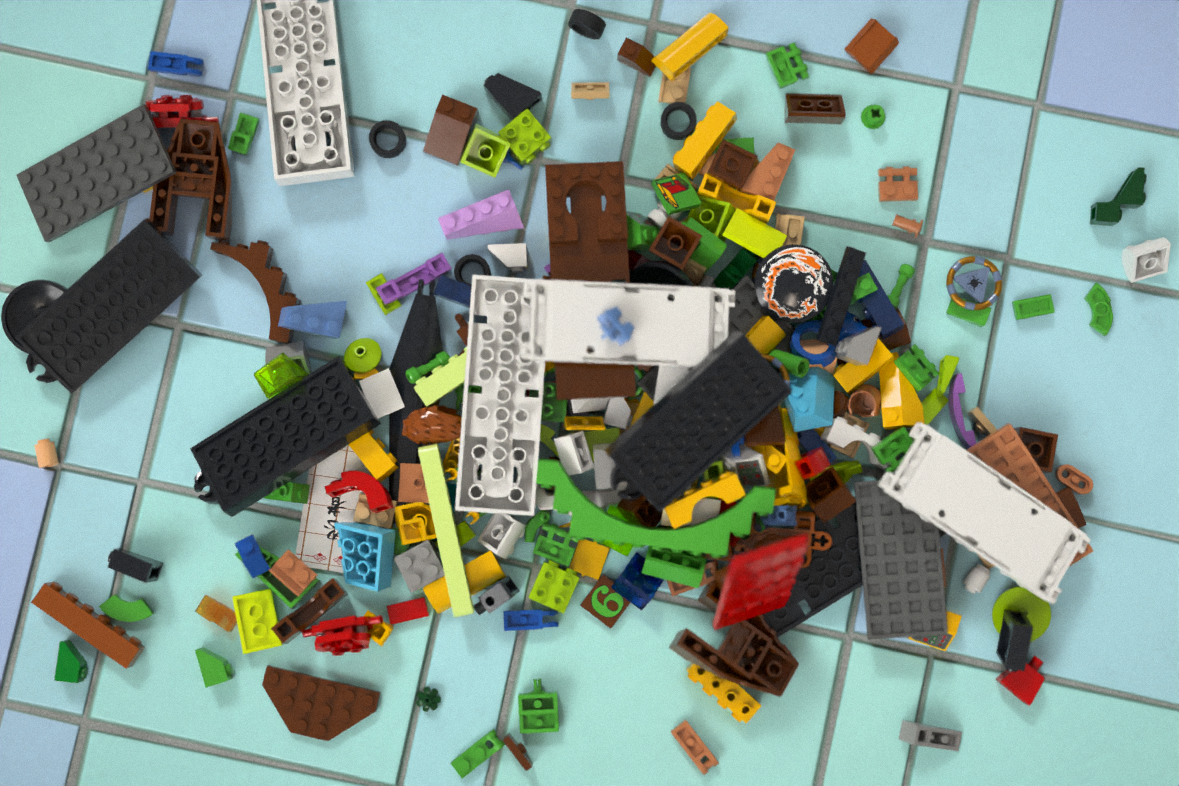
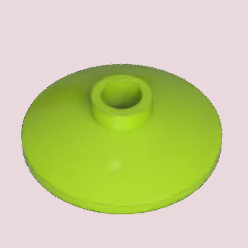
(367, 360)

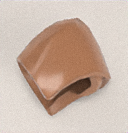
(865, 401)

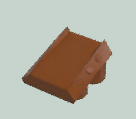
(872, 45)

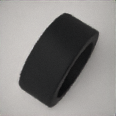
(587, 24)
(685, 108)
(387, 124)
(467, 259)

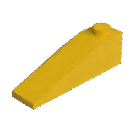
(898, 398)

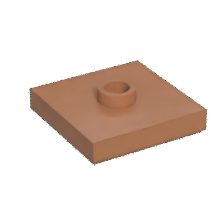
(412, 484)

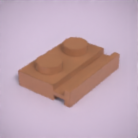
(293, 572)

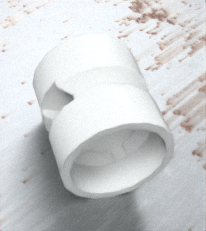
(659, 215)

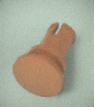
(907, 224)

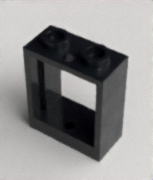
(1014, 640)

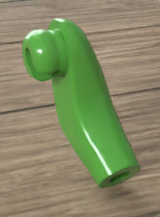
(534, 523)

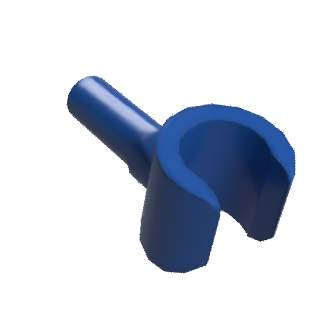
(508, 158)

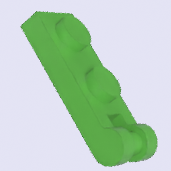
(477, 754)

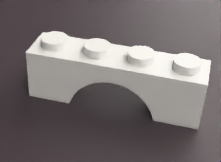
(842, 434)

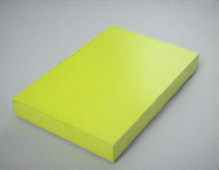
(753, 234)
(255, 618)

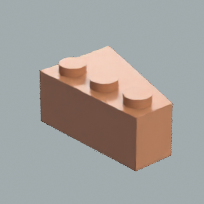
(769, 173)

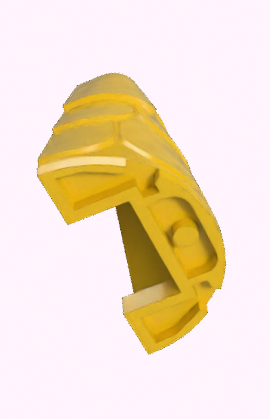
(791, 487)

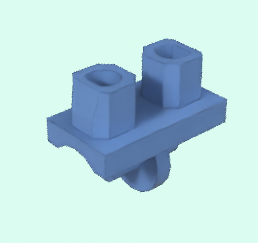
(613, 328)
(781, 516)

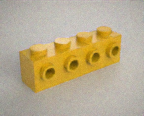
(704, 140)
(727, 692)

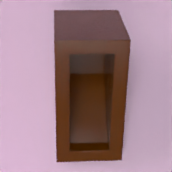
(636, 57)

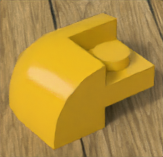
(414, 522)

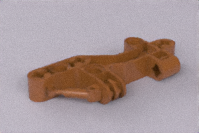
(775, 535)

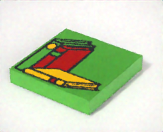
(676, 193)

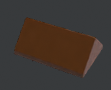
(814, 108)

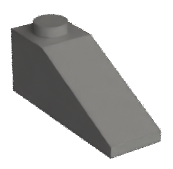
(929, 735)

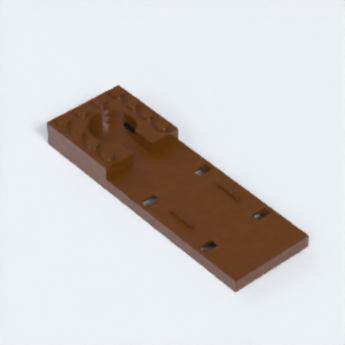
(589, 248)

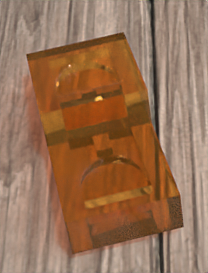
(217, 612)

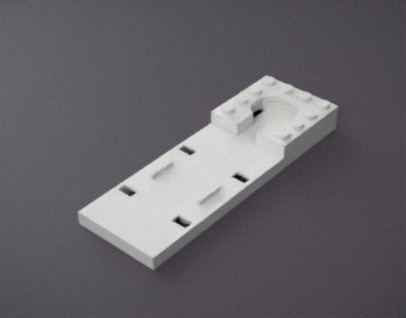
(306, 96)
(501, 423)

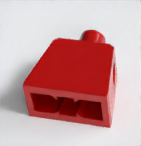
(1023, 683)

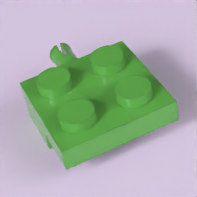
(538, 710)

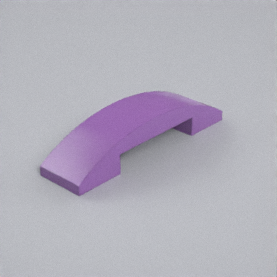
(408, 283)
(957, 387)

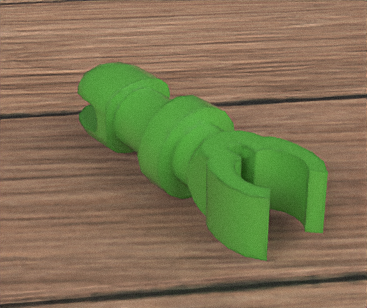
(460, 394)

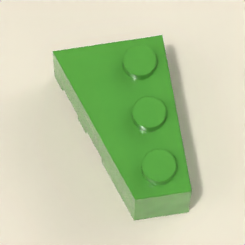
(674, 566)

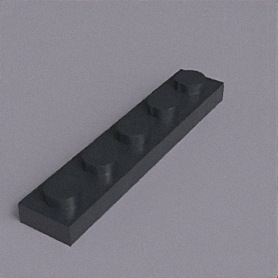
(841, 295)

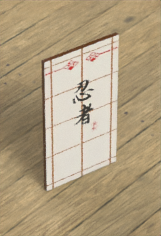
(317, 534)

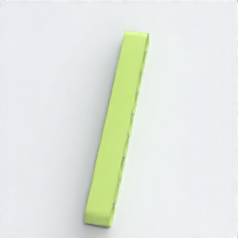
(446, 530)

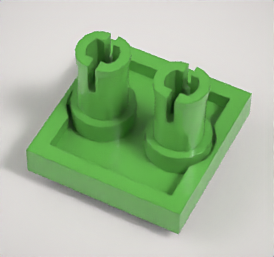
(551, 408)

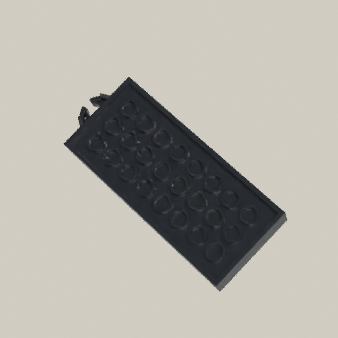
(107, 307)
(695, 422)
(282, 438)

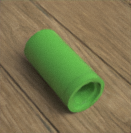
(794, 364)

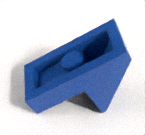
(252, 556)

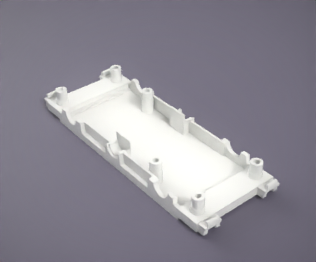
(664, 334)
(985, 512)

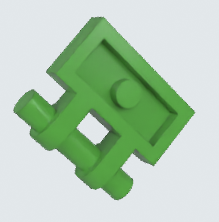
(782, 67)
(913, 370)
(891, 447)
(553, 549)

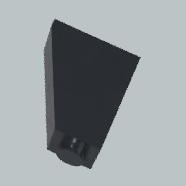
(511, 95)
(134, 565)

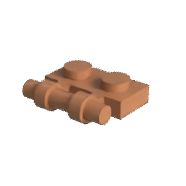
(897, 190)

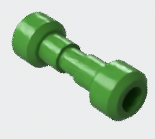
(905, 273)
(414, 374)

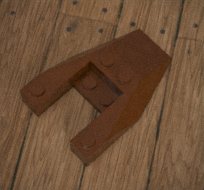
(201, 173)
(746, 655)

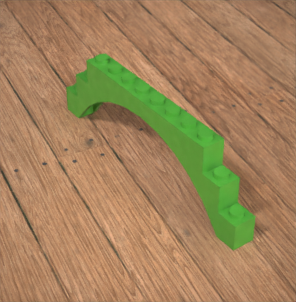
(704, 537)

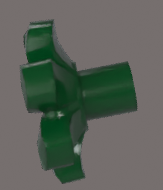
(431, 695)

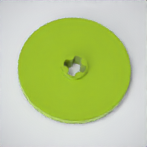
(1023, 600)

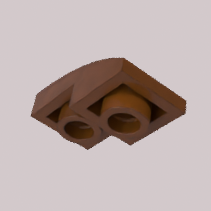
(1072, 506)

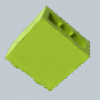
(526, 137)
(554, 586)

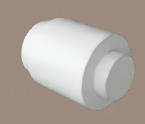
(976, 579)

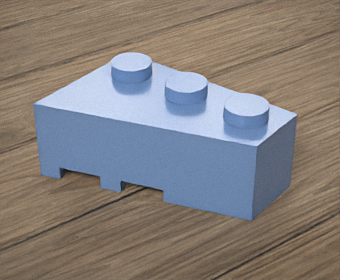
(316, 319)

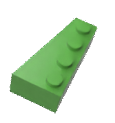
(277, 586)

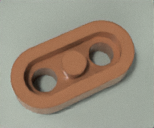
(1073, 478)

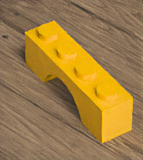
(752, 204)
(725, 487)

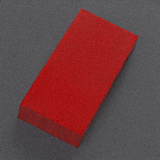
(407, 610)

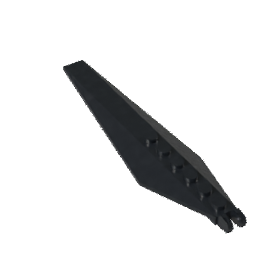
(416, 347)

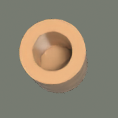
(46, 453)

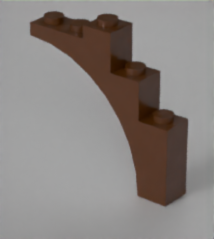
(272, 281)

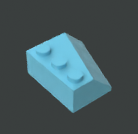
(811, 399)
(366, 554)

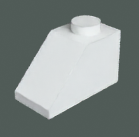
(510, 255)
(617, 413)

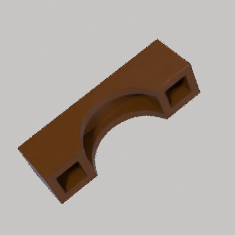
(307, 614)

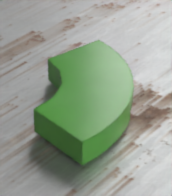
(1101, 309)
(126, 611)

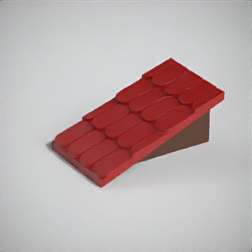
(758, 581)

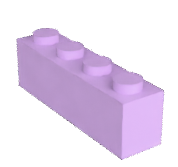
(482, 217)

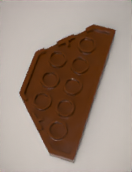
(316, 704)

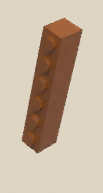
(87, 624)

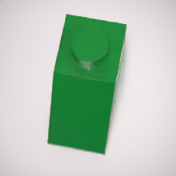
(70, 664)

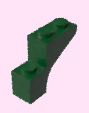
(1130, 196)
(736, 269)

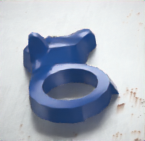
(850, 326)

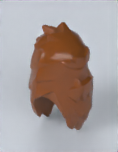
(432, 425)

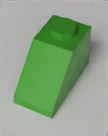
(213, 667)

